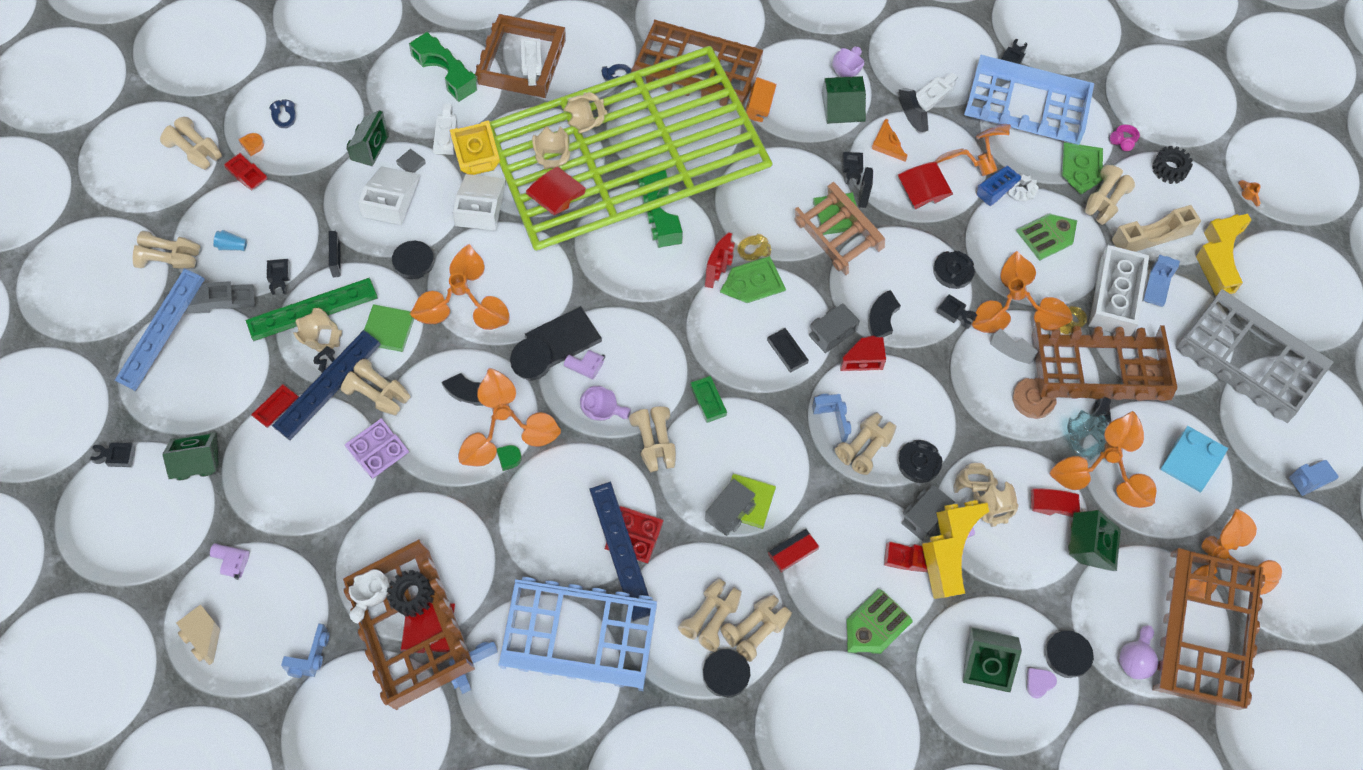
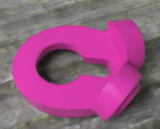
(1127, 143)

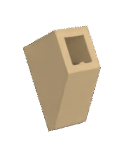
(201, 632)

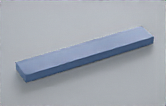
(159, 329)

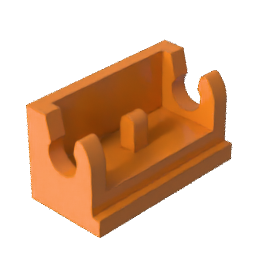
(760, 99)

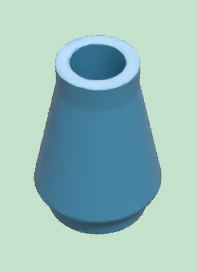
(227, 241)

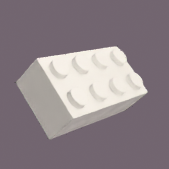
(1119, 290)

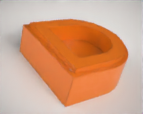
(252, 143)

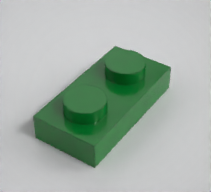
(708, 399)

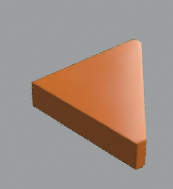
(888, 142)

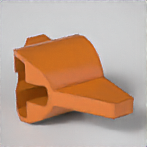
(1251, 191)

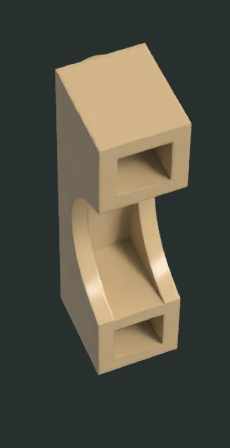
(1175, 225)

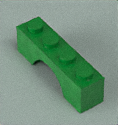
(430, 52)
(666, 226)

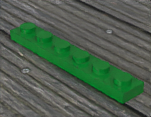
(330, 302)

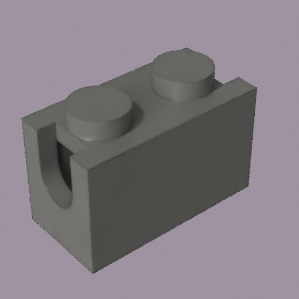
(833, 327)
(730, 507)
(922, 516)

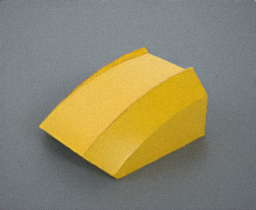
(475, 148)

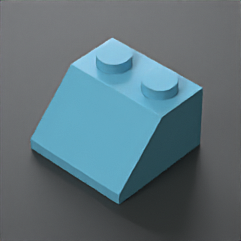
(1194, 459)

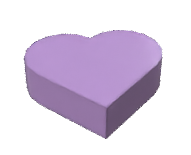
(1039, 682)

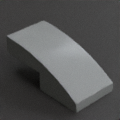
(1020, 350)

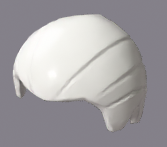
(367, 591)

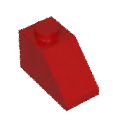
(865, 355)

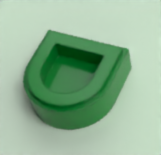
(509, 457)

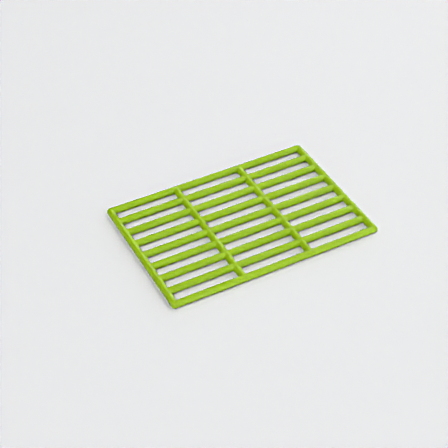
(664, 131)

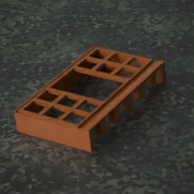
(703, 40)
(1097, 340)
(446, 617)
(1175, 625)

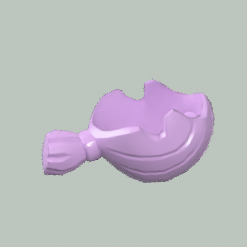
(847, 62)
(601, 404)
(1138, 657)

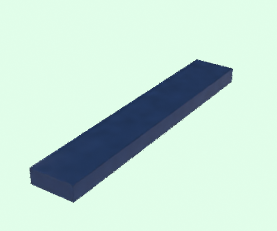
(325, 386)
(620, 545)

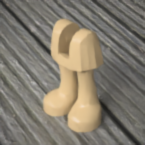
(196, 154)
(1100, 202)
(181, 254)
(383, 400)
(869, 430)
(651, 451)
(763, 613)
(709, 636)

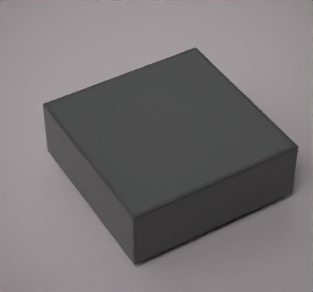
(410, 161)

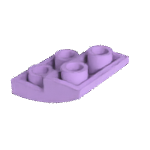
(376, 448)

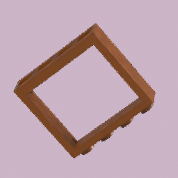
(526, 28)

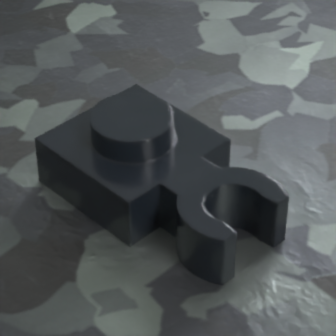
(1015, 53)
(852, 165)
(277, 273)
(955, 309)
(115, 456)

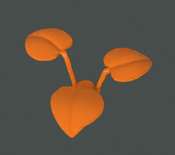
(985, 161)
(467, 264)
(1016, 275)
(497, 392)
(1120, 434)
(1237, 532)

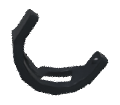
(329, 352)
(1103, 407)

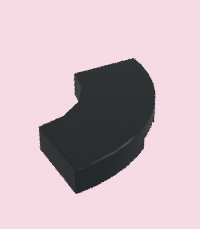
(912, 109)
(881, 313)
(462, 389)

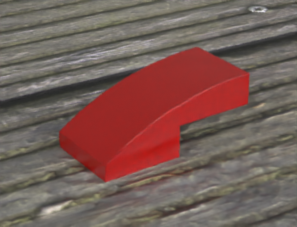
(245, 172)
(1054, 501)
(905, 557)

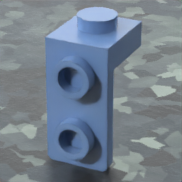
(1160, 280)
(833, 403)
(1311, 478)
(481, 652)
(297, 667)

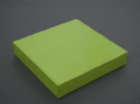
(763, 499)

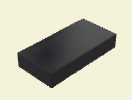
(866, 187)
(334, 254)
(787, 350)

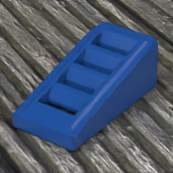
(989, 194)

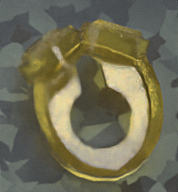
(763, 250)
(1081, 315)

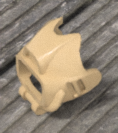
(581, 112)
(551, 143)
(310, 327)
(974, 468)
(998, 503)

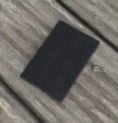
(567, 334)

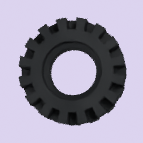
(1169, 173)
(399, 588)

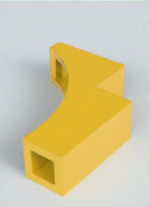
(1217, 256)
(945, 551)

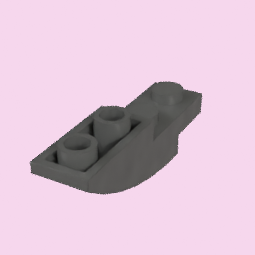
(220, 296)

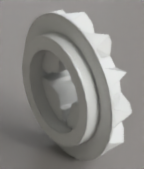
(1022, 194)

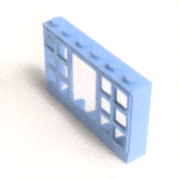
(1034, 78)
(571, 669)

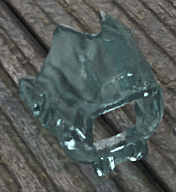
(1085, 425)

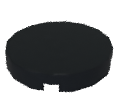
(413, 259)
(954, 269)
(531, 358)
(919, 461)
(1069, 654)
(726, 673)

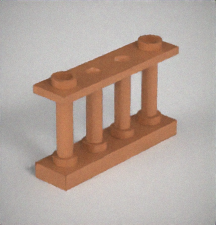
(849, 210)

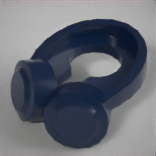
(608, 72)
(289, 108)

